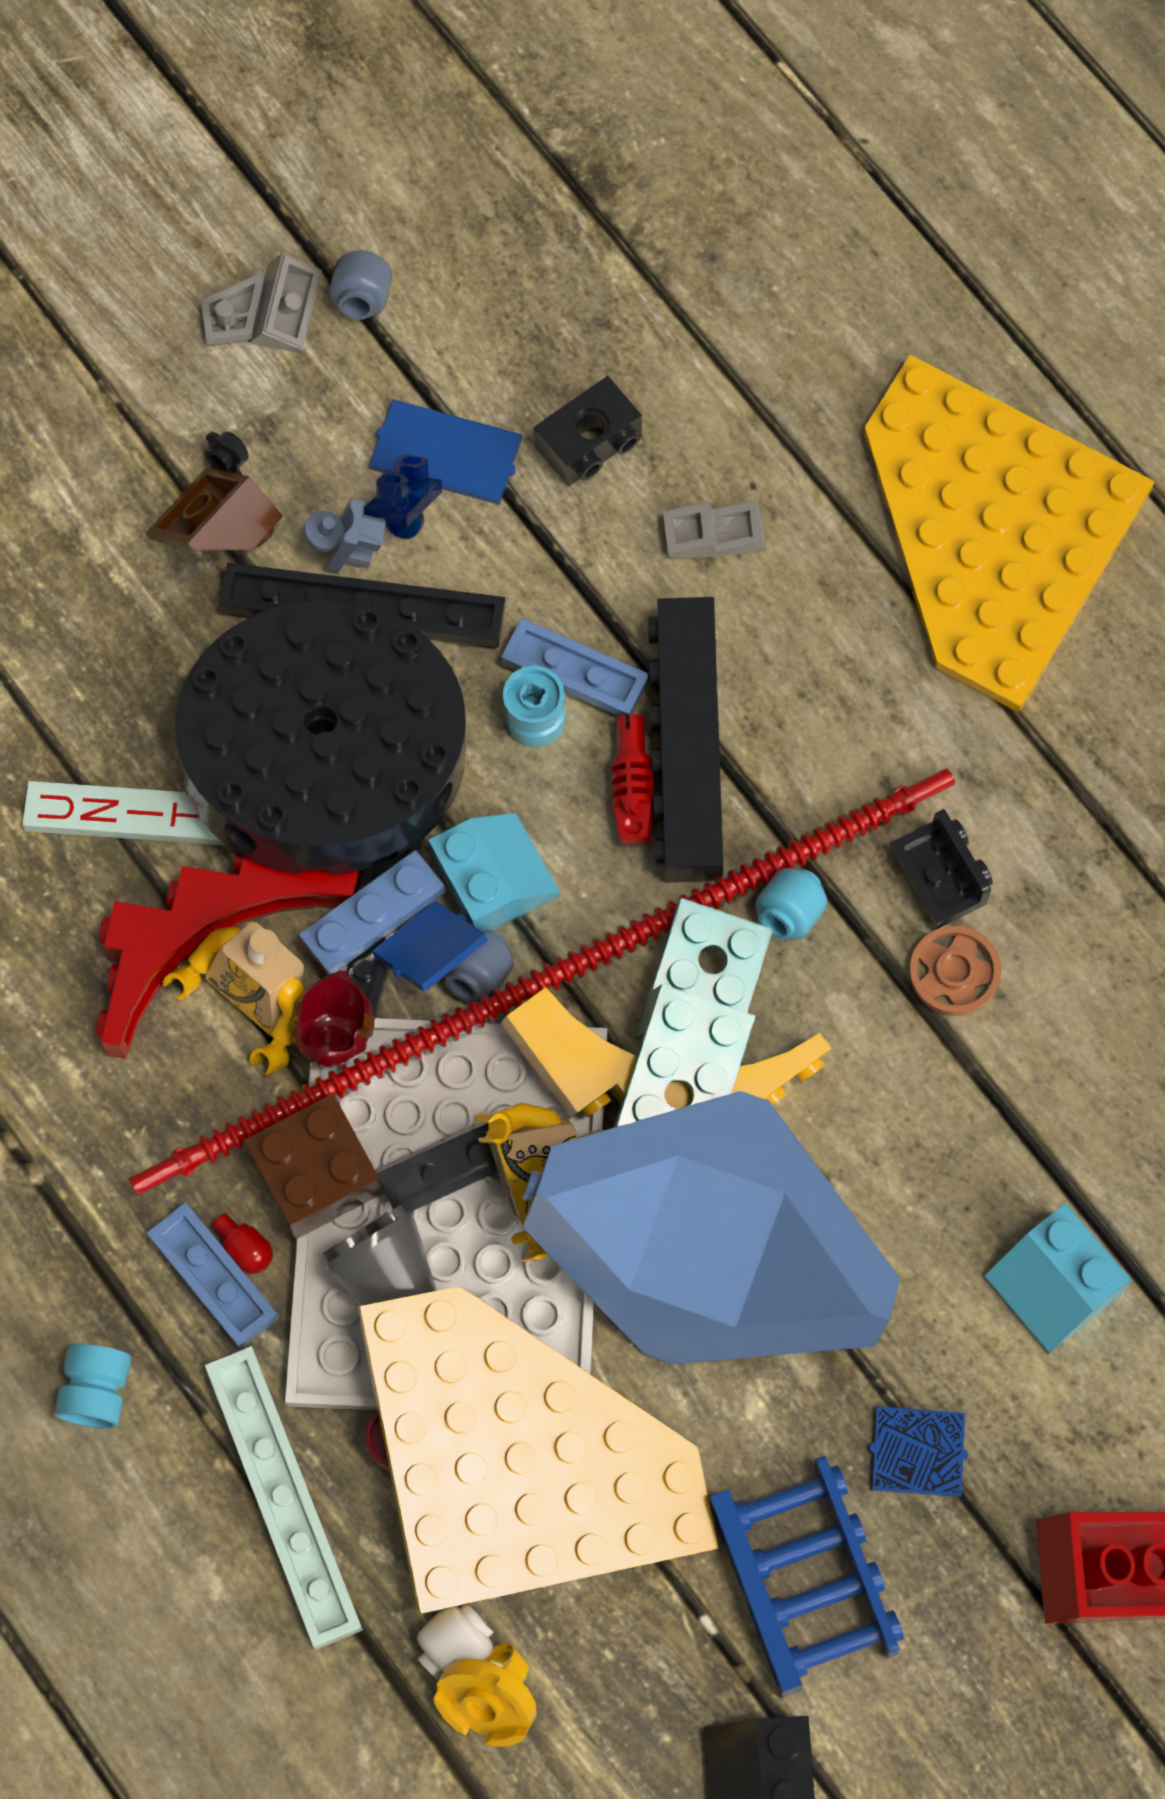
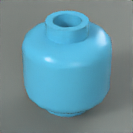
(791, 903)

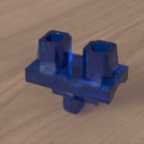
(404, 496)

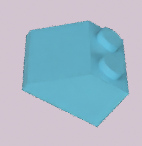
(492, 870)
(1057, 1278)

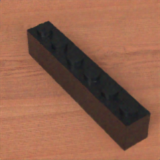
(688, 740)

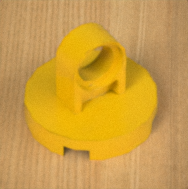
(488, 1696)

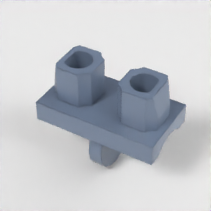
(349, 535)

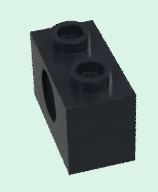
(597, 409)

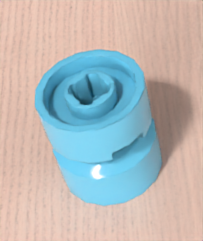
(534, 706)
(93, 1378)

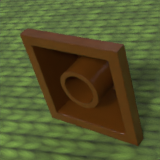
(218, 514)

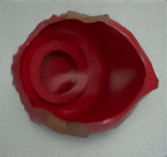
(332, 1021)

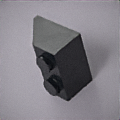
(759, 1759)

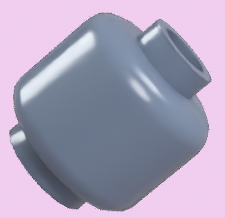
(360, 284)
(481, 970)

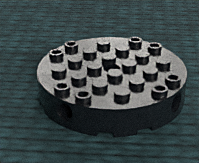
(321, 736)

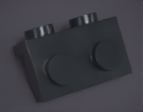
(942, 870)

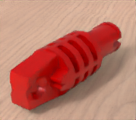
(632, 782)

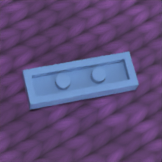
(582, 670)
(372, 913)
(213, 1275)

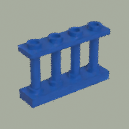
(773, 1614)

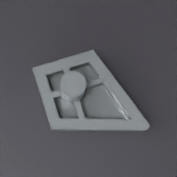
(233, 311)

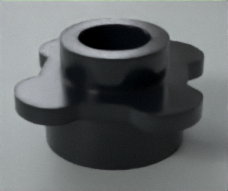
(225, 452)

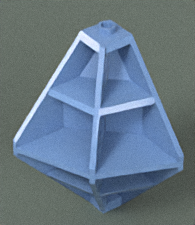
(711, 1236)

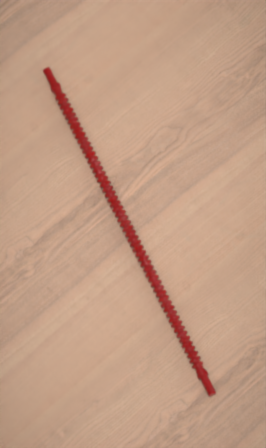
(187, 1159)

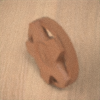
(955, 971)

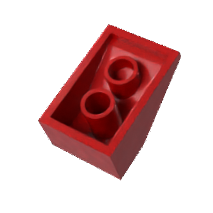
(1102, 1566)

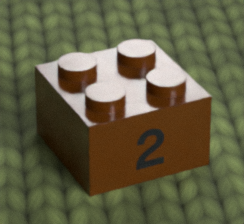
(314, 1166)

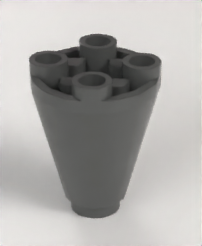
(385, 1263)

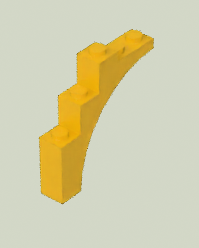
(583, 1066)

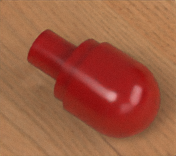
(244, 1245)

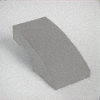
(710, 532)

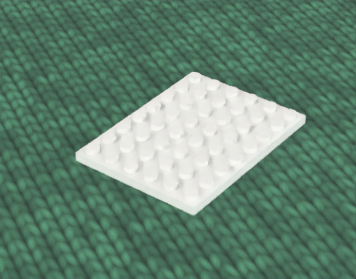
(461, 1233)

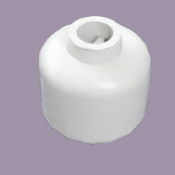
(453, 1636)

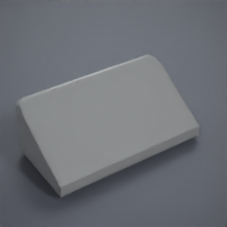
(286, 304)

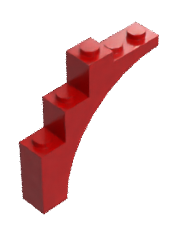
(157, 941)

